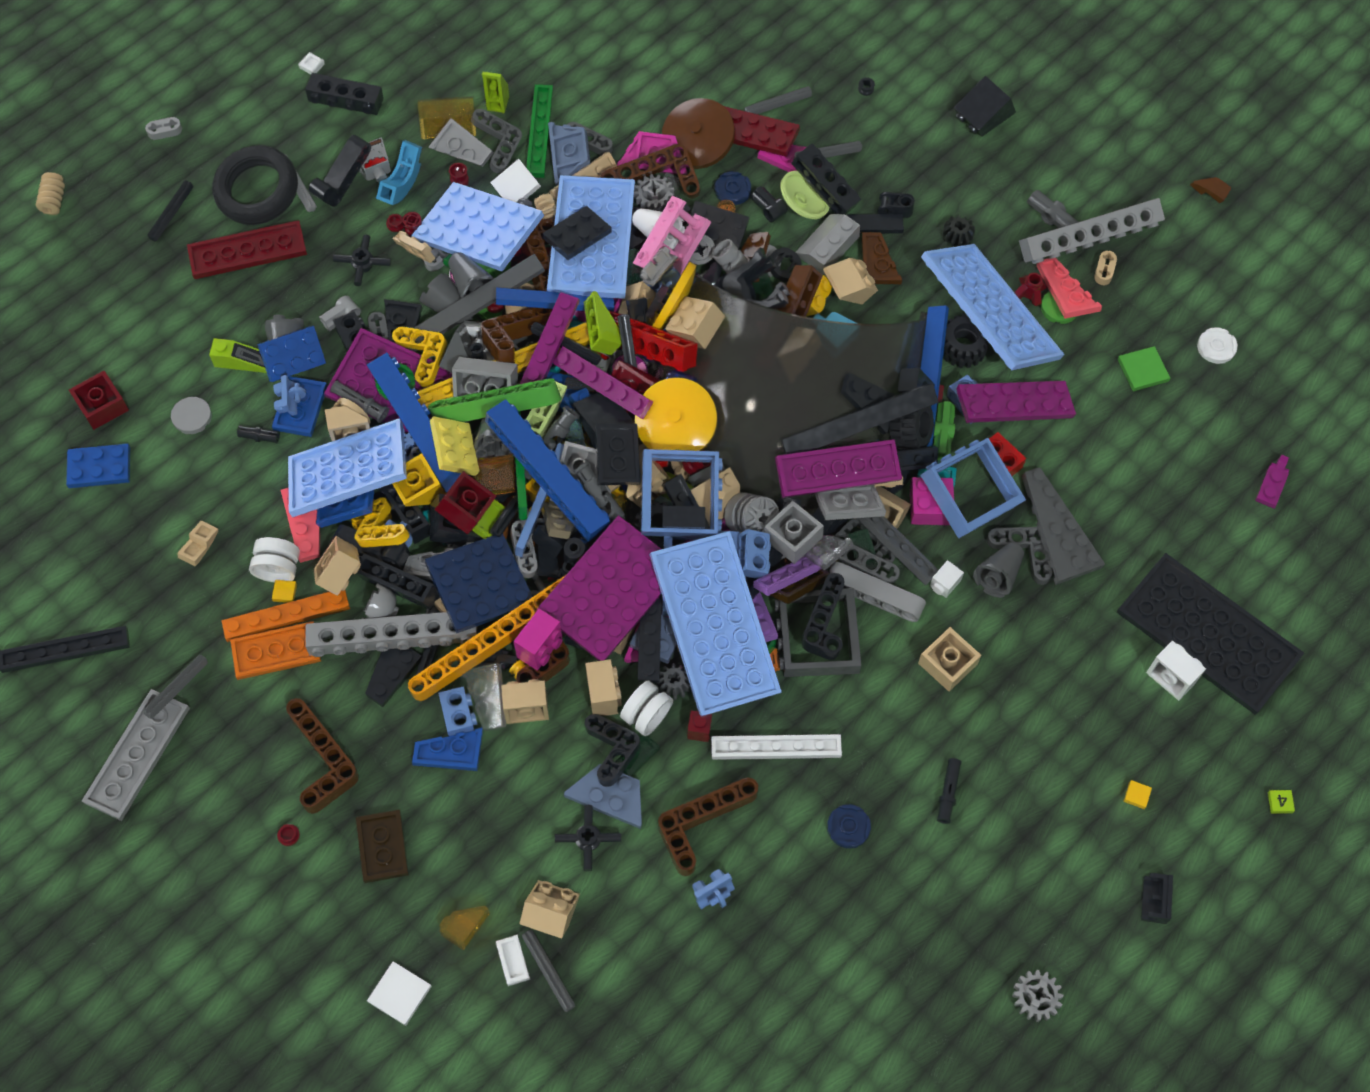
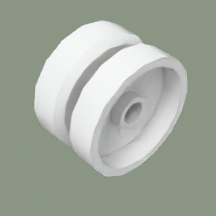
(274, 559)
(646, 708)

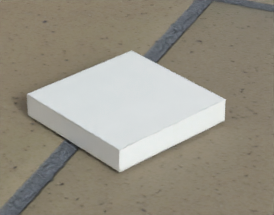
(515, 182)
(399, 993)

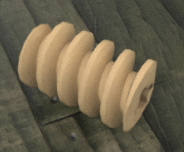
(50, 193)

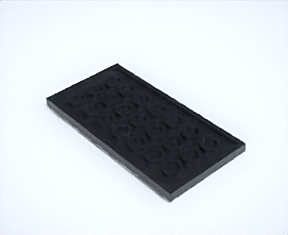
(1233, 645)

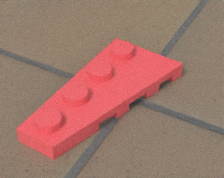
(1066, 291)
(304, 531)

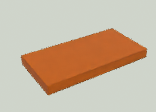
(271, 651)

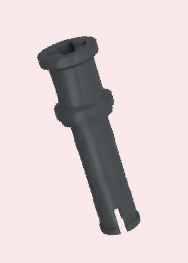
(368, 405)

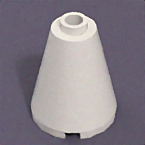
(646, 219)

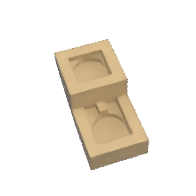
(200, 541)

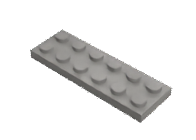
(134, 758)

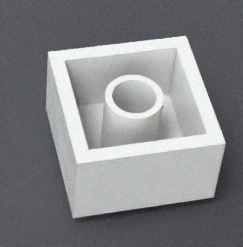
(1176, 670)

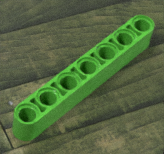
(475, 405)

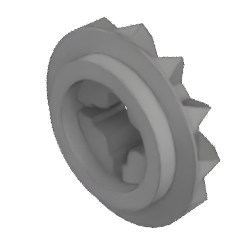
(705, 242)

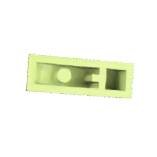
(543, 417)

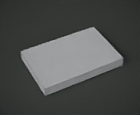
(851, 503)

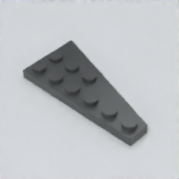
(1061, 536)

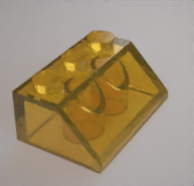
(437, 112)

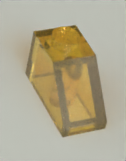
(463, 925)

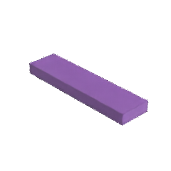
(785, 576)

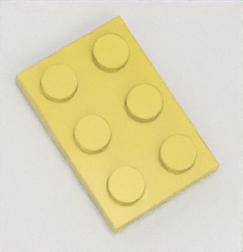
(454, 446)

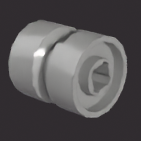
(728, 256)

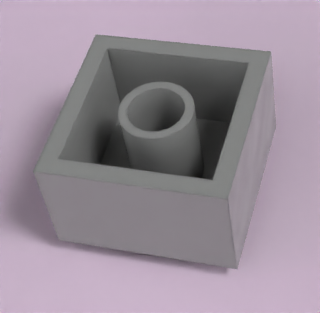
(794, 532)

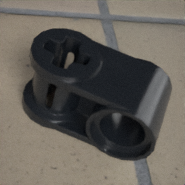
(896, 204)

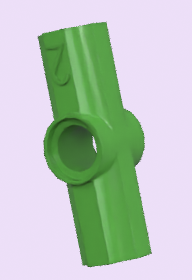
(944, 428)

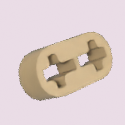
(1109, 269)

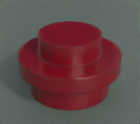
(395, 223)
(288, 835)

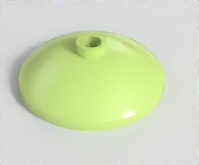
(802, 196)

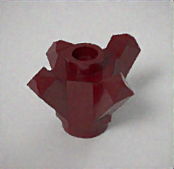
(1031, 288)

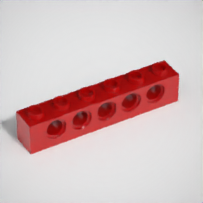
(661, 345)

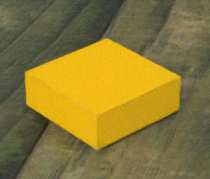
(284, 591)
(1137, 794)

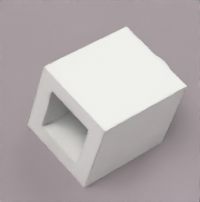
(946, 579)

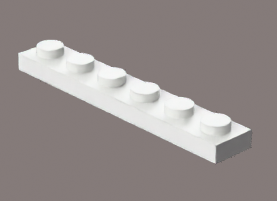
(776, 747)

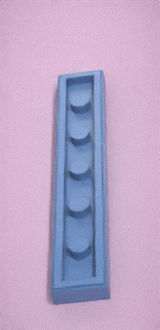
(534, 513)

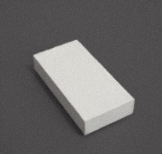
(512, 960)

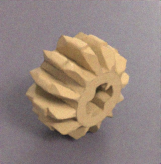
(546, 205)

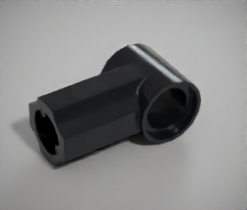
(771, 207)

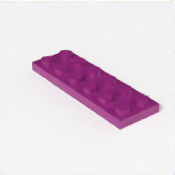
(1015, 401)
(838, 468)

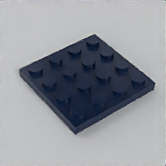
(478, 582)

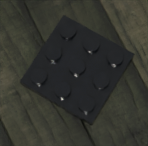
(723, 225)

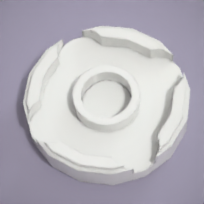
(1217, 345)

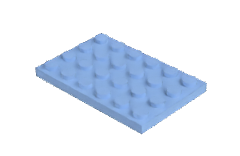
(478, 225)
(346, 467)

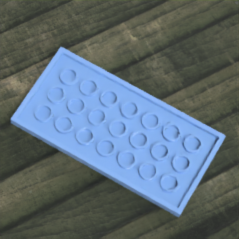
(604, 263)
(992, 306)
(715, 623)

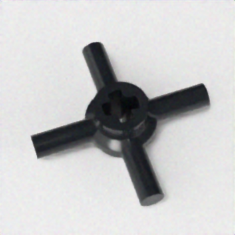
(362, 260)
(595, 839)

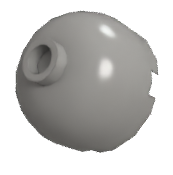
(381, 603)

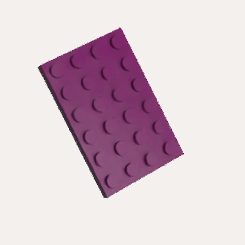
(357, 376)
(606, 590)

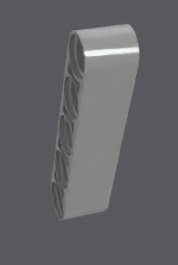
(880, 593)

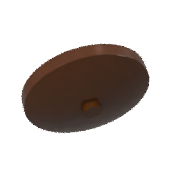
(703, 129)

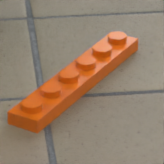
(285, 614)

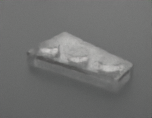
(487, 693)

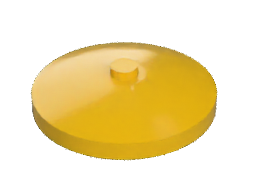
(677, 295)
(679, 417)

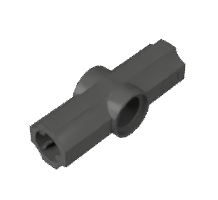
(1050, 211)

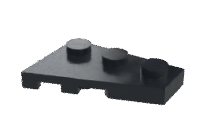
(390, 673)

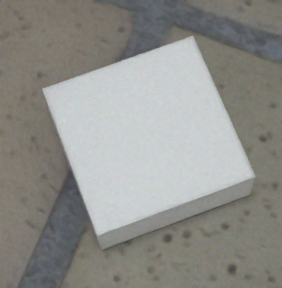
(311, 63)

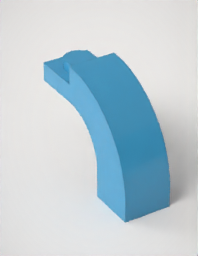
(404, 175)

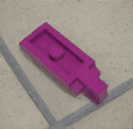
(1273, 483)

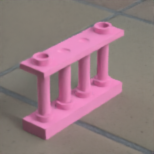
(687, 241)

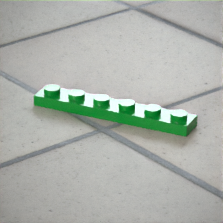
(539, 130)

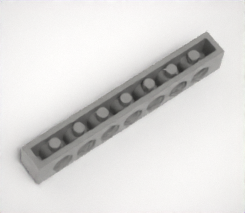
(1150, 210)
(402, 625)

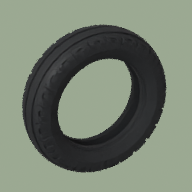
(270, 207)

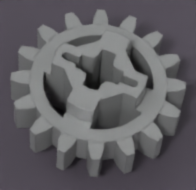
(644, 192)
(1046, 998)

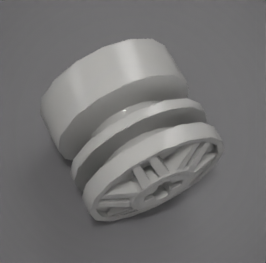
(749, 512)

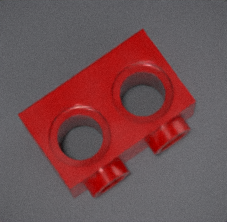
(1008, 453)

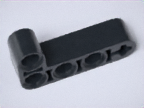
(342, 172)
(393, 555)
(824, 613)

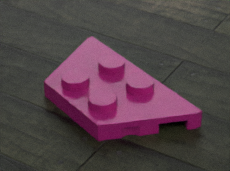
(647, 143)

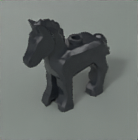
(740, 280)

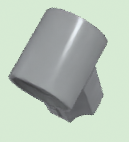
(342, 307)

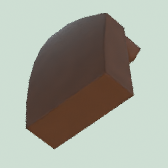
(1213, 186)

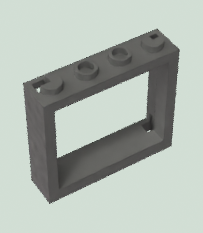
(820, 668)

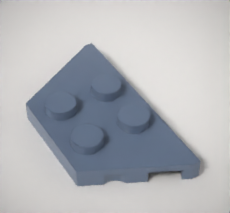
(568, 149)
(617, 801)

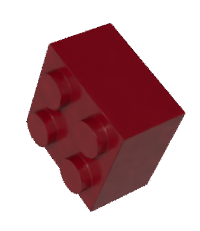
(98, 400)
(465, 502)

